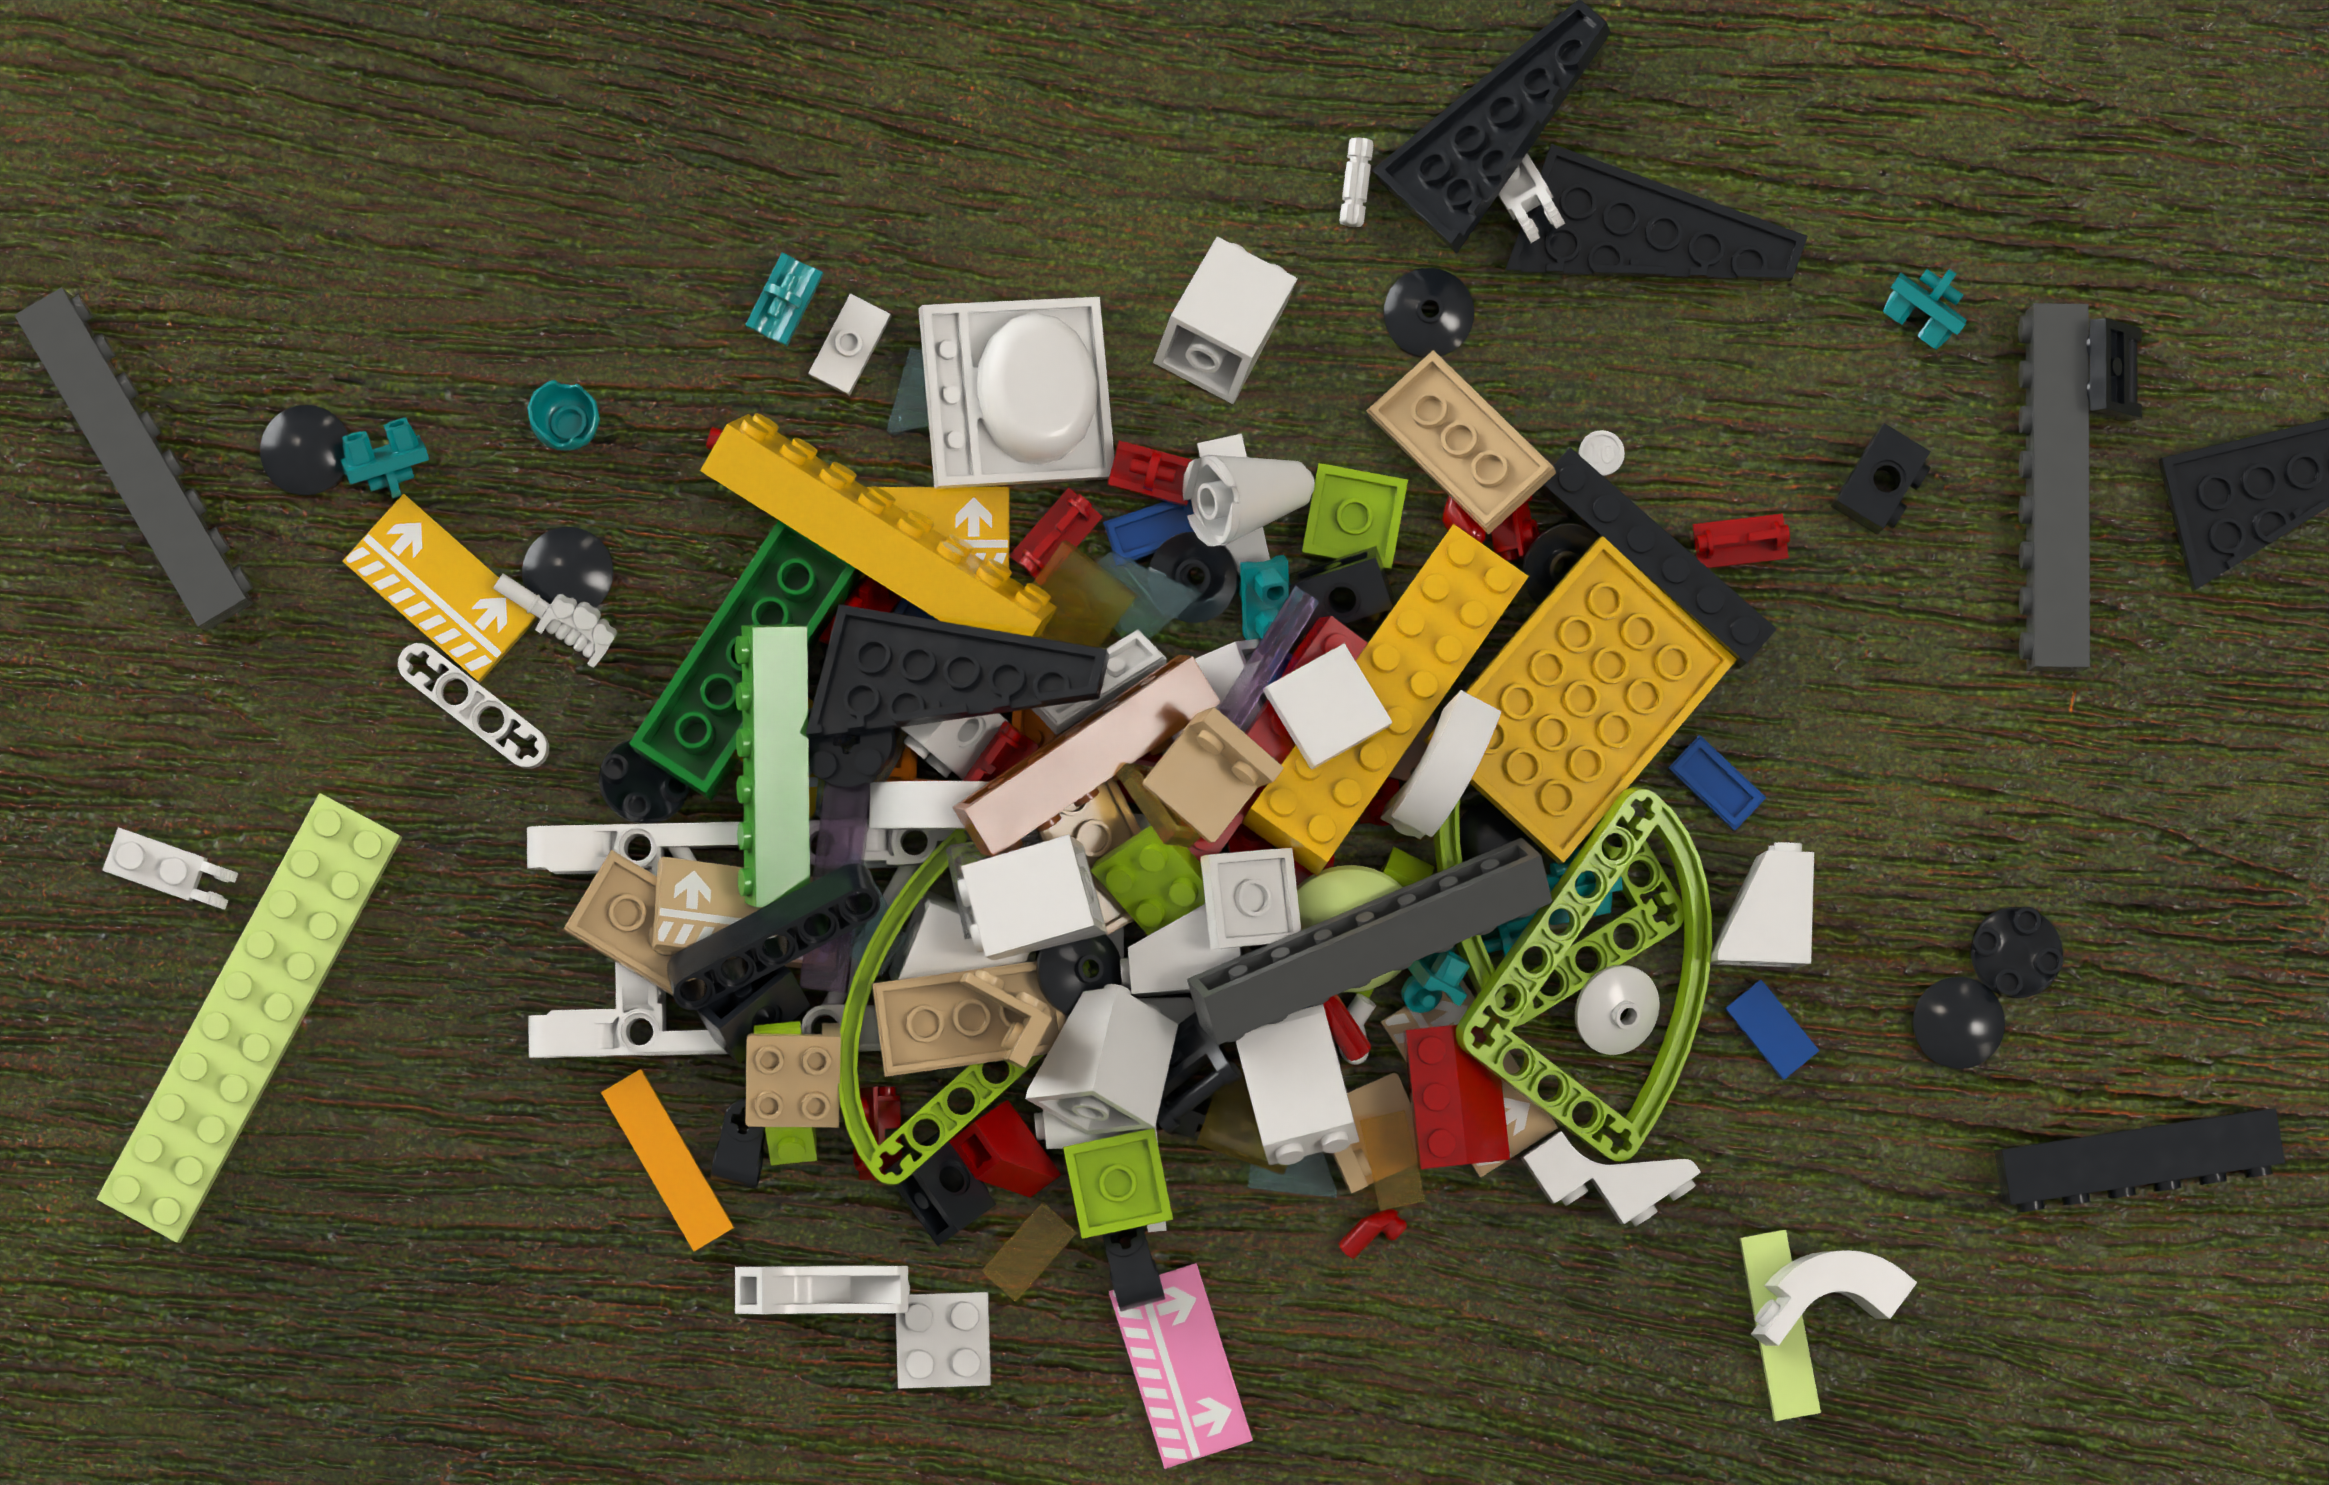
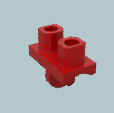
(1149, 473)

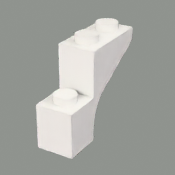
(1626, 1188)
(821, 1289)

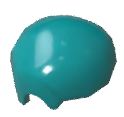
(563, 416)

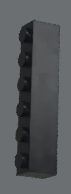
(1607, 512)
(2140, 1157)

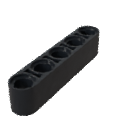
(758, 953)

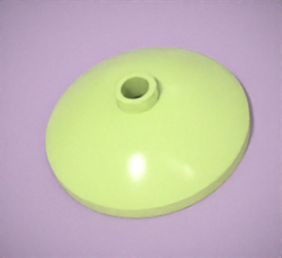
(1339, 891)

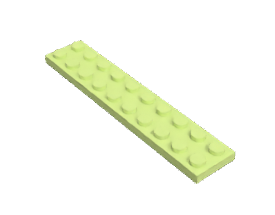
(249, 1018)

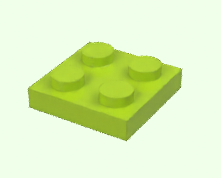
(1354, 513)
(1152, 880)
(1118, 1183)

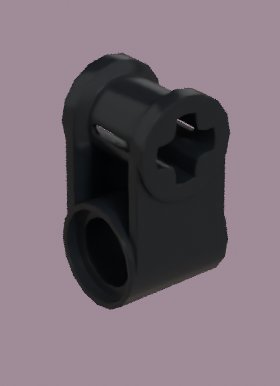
(738, 1152)
(1132, 1270)

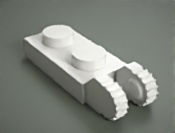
(1525, 192)
(164, 867)

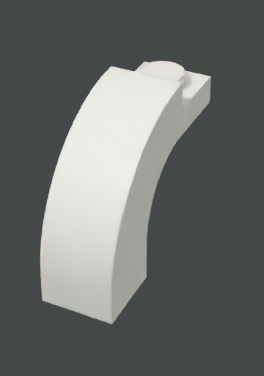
(1444, 768)
(918, 804)
(1861, 1276)

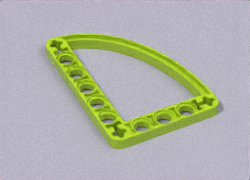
(1580, 909)
(1601, 939)
(937, 1108)

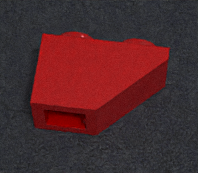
(1005, 1152)

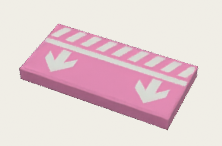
(1183, 1371)

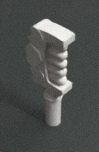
(574, 623)

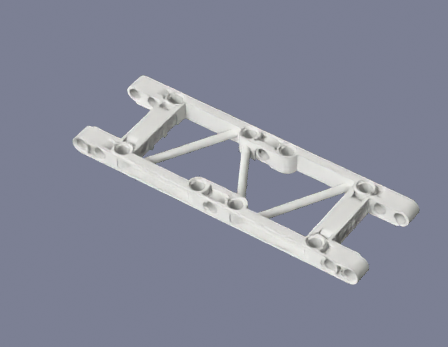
(607, 1031)

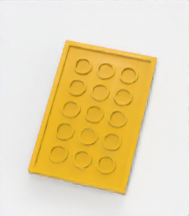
(1589, 697)

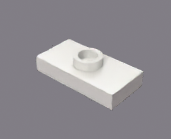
(849, 344)

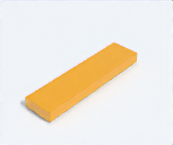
(667, 1160)

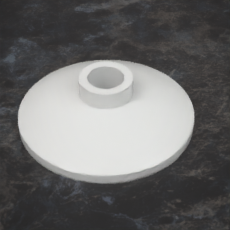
(1605, 999)

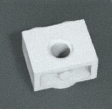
(953, 743)

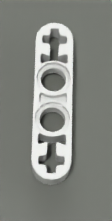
(475, 703)

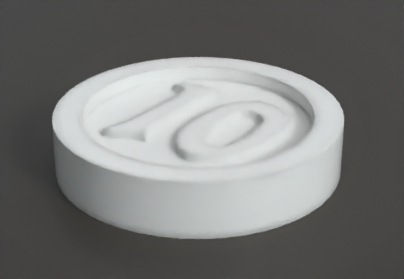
(1602, 451)

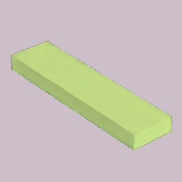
(1789, 1365)

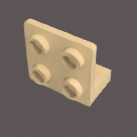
(1210, 773)
(1021, 1037)
(793, 1079)
(1369, 1101)

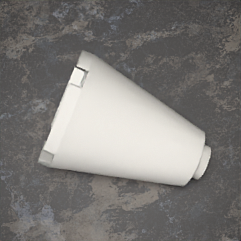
(1242, 494)

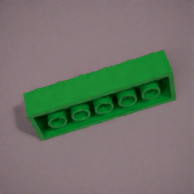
(697, 715)

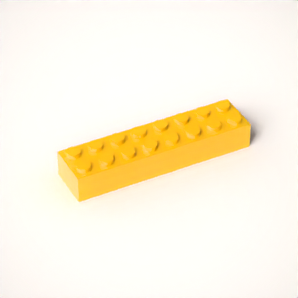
(871, 531)
(1411, 670)

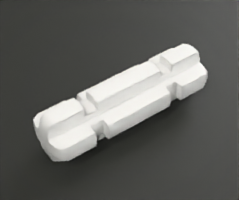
(1356, 182)

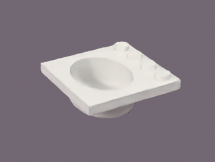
(1016, 392)

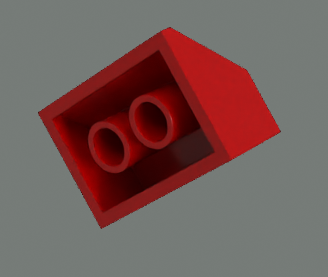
(1453, 1101)

